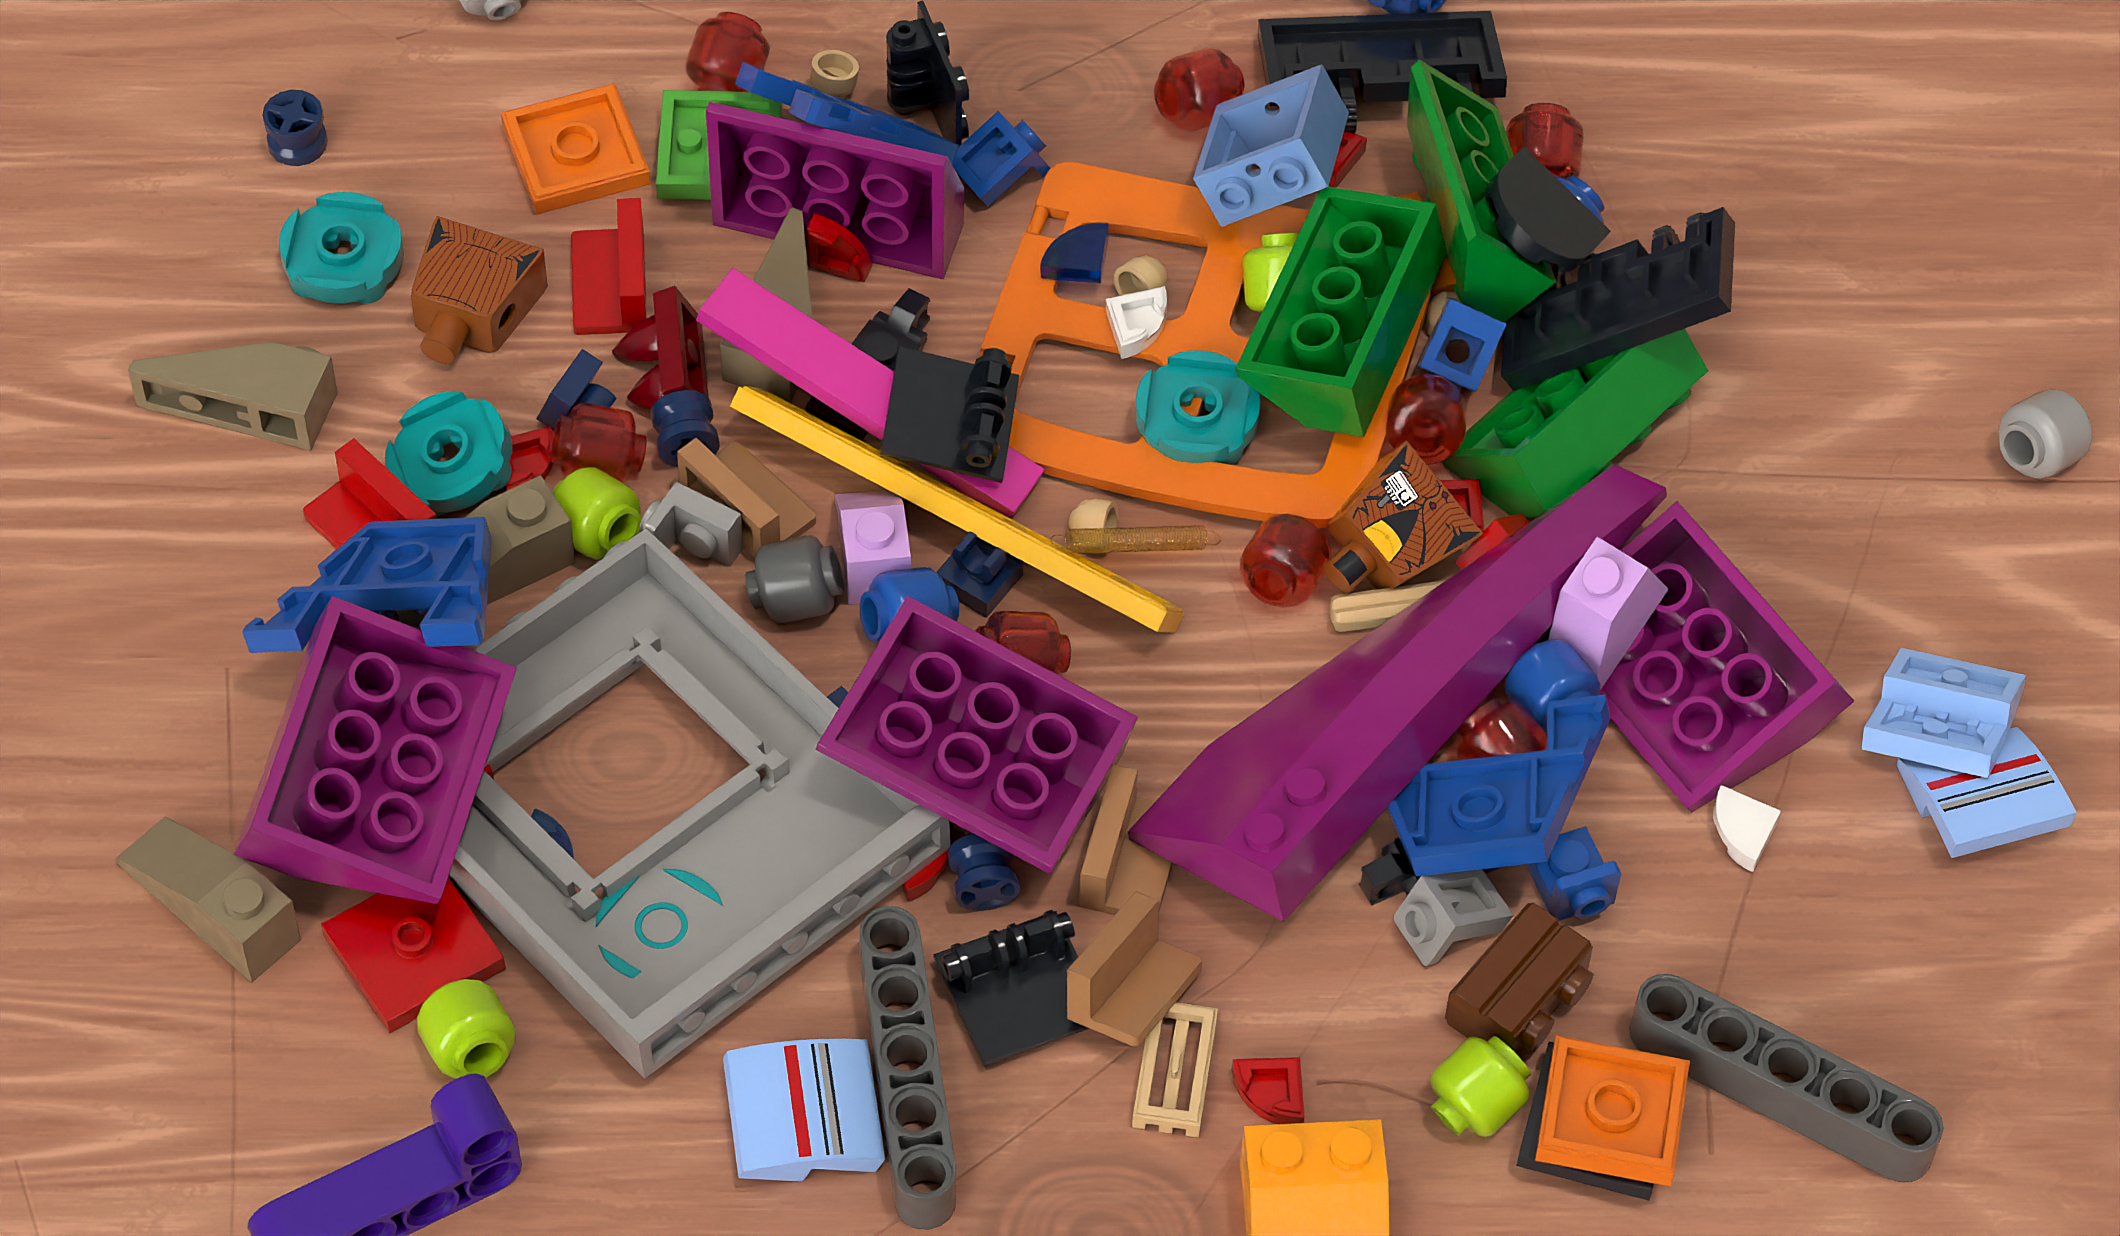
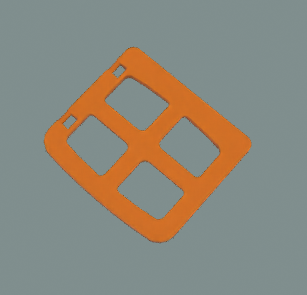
(1177, 214)

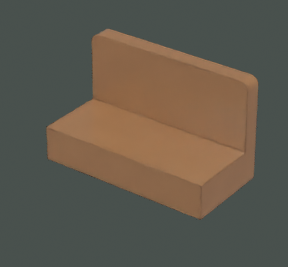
(746, 485)
(1113, 862)
(1128, 975)

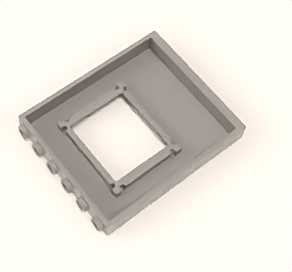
(782, 852)

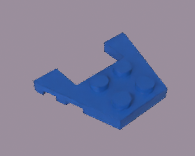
(840, 114)
(394, 565)
(1503, 805)

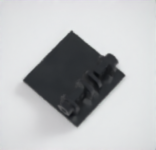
(923, 76)
(951, 412)
(1013, 985)

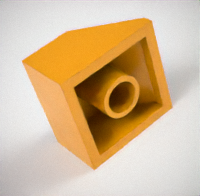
(1315, 1179)

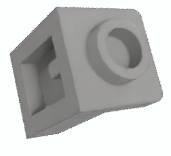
(696, 522)
(1450, 910)

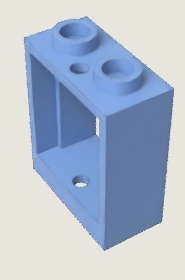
(1290, 145)

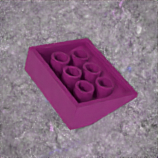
(890, 196)
(1714, 672)
(978, 734)
(375, 757)

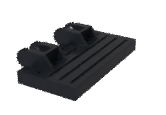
(1380, 50)
(1623, 300)

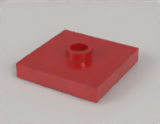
(409, 949)

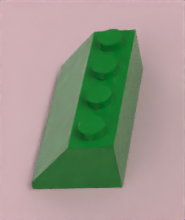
(1458, 151)
(1344, 307)
(1570, 426)

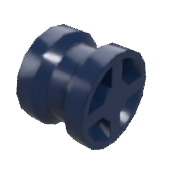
(284, 117)
(681, 419)
(983, 874)

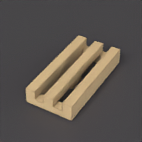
(1168, 1116)

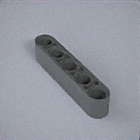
(913, 1093)
(1802, 1105)

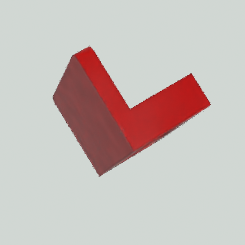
(610, 274)
(362, 496)

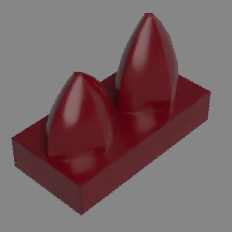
(675, 341)

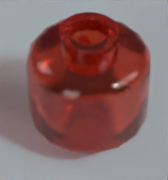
(721, 48)
(1194, 85)
(1549, 136)
(1427, 415)
(598, 439)
(1285, 560)
(1031, 636)
(1499, 731)

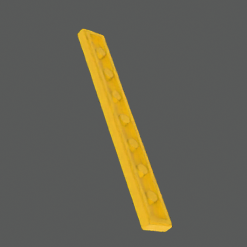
(958, 509)

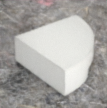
(1136, 318)
(1744, 825)

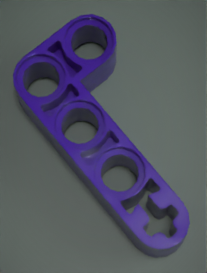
(410, 1182)

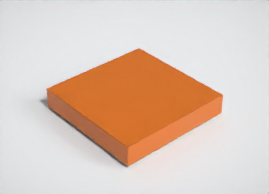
(575, 148)
(1613, 1110)

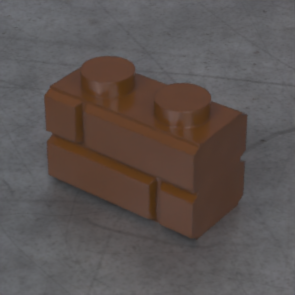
(1522, 981)

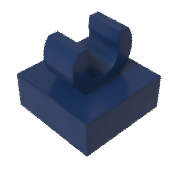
(575, 388)
(980, 573)

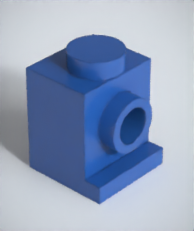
(1476, 330)

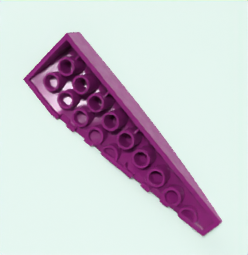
(1321, 762)

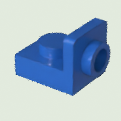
(998, 157)
(1576, 878)

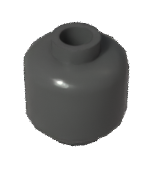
(795, 579)

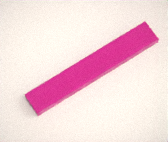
(838, 376)

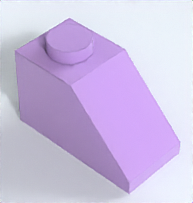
(871, 538)
(1605, 606)

